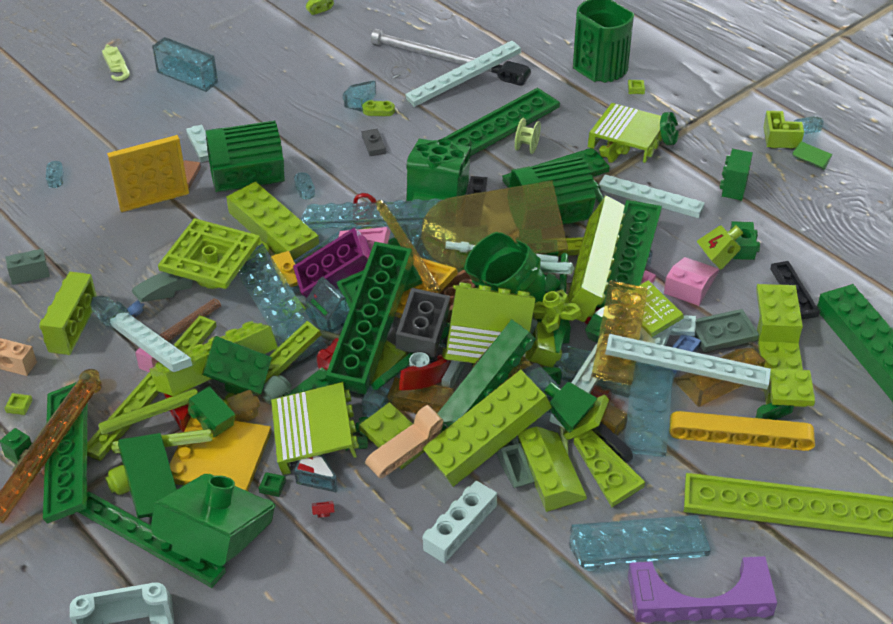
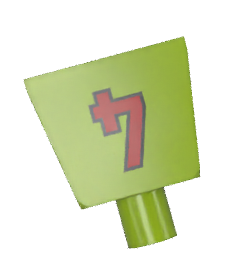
(721, 245)

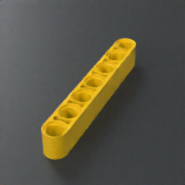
(742, 431)

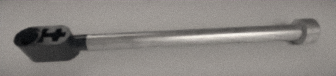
(508, 72)

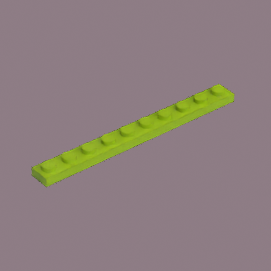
(146, 391)

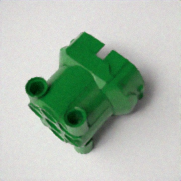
(508, 265)

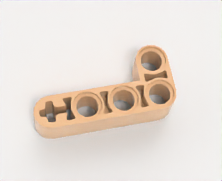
(406, 444)

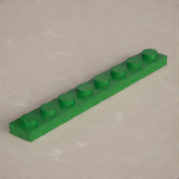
(140, 534)

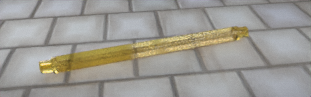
(403, 240)

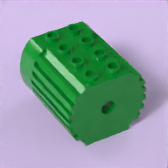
(602, 40)
(245, 155)
(571, 184)

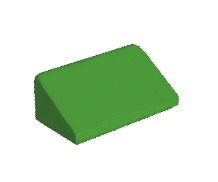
(812, 155)

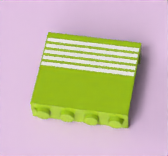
(629, 128)
(480, 318)
(313, 424)

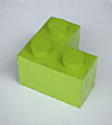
(781, 132)

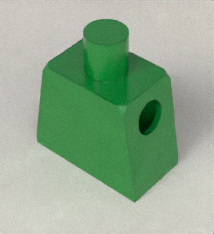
(569, 404)

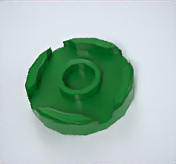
(668, 128)

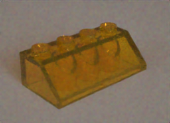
(705, 389)

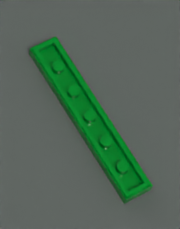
(396, 369)

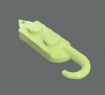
(115, 62)

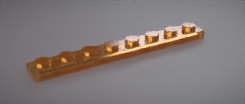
(44, 446)

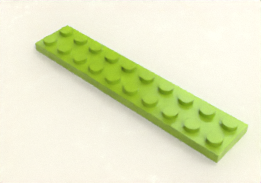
(788, 504)

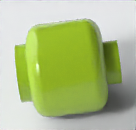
(117, 480)

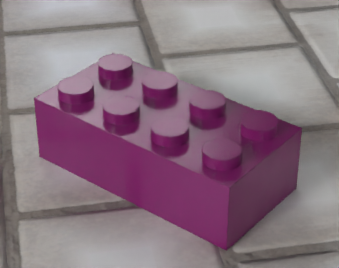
(334, 261)

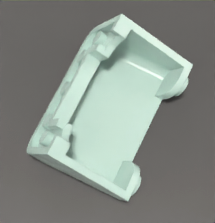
(124, 604)

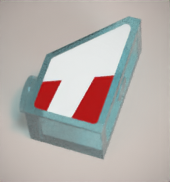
(316, 474)

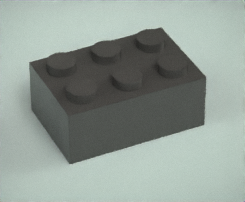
(422, 322)

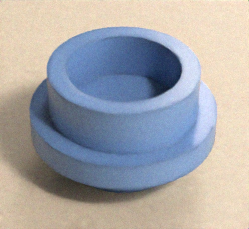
(136, 308)

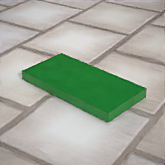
(146, 471)

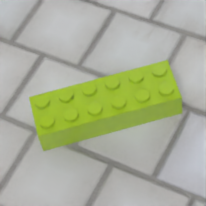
(271, 221)
(251, 335)
(487, 427)

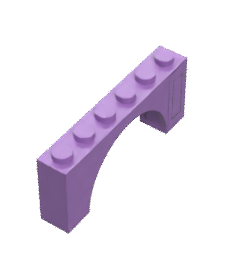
(658, 602)

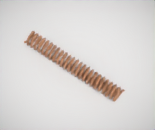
(179, 325)

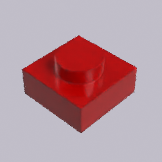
(323, 509)

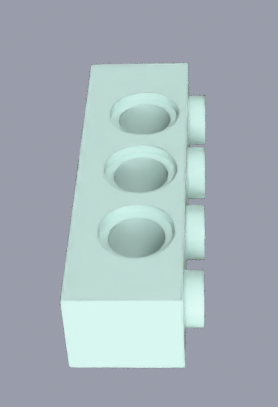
(459, 521)

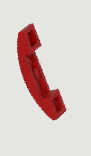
(426, 376)

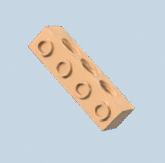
(16, 357)

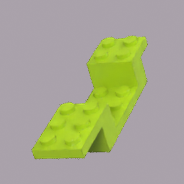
(779, 345)

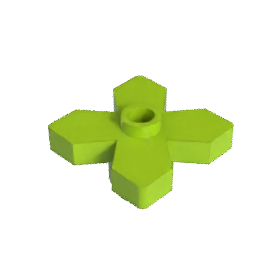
(554, 308)

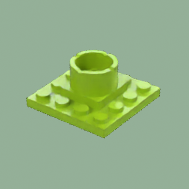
(209, 254)

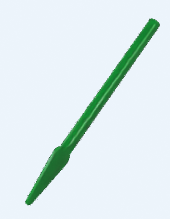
(560, 332)

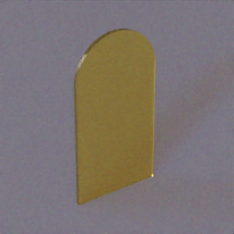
(521, 212)

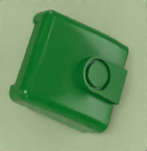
(210, 519)

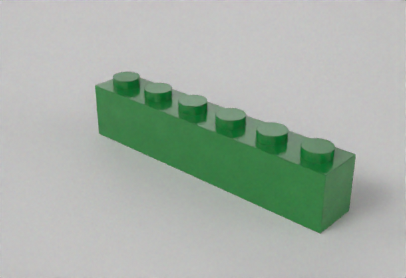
(488, 372)

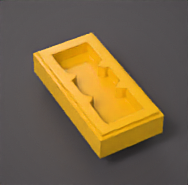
(285, 265)

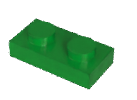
(773, 412)

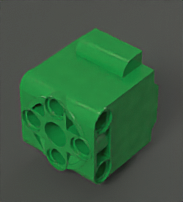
(437, 170)

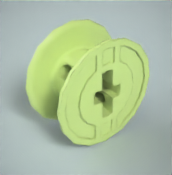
(527, 135)

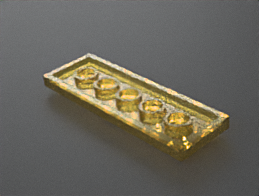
(623, 318)

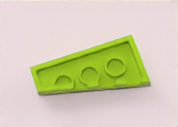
(608, 469)

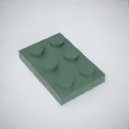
(725, 330)

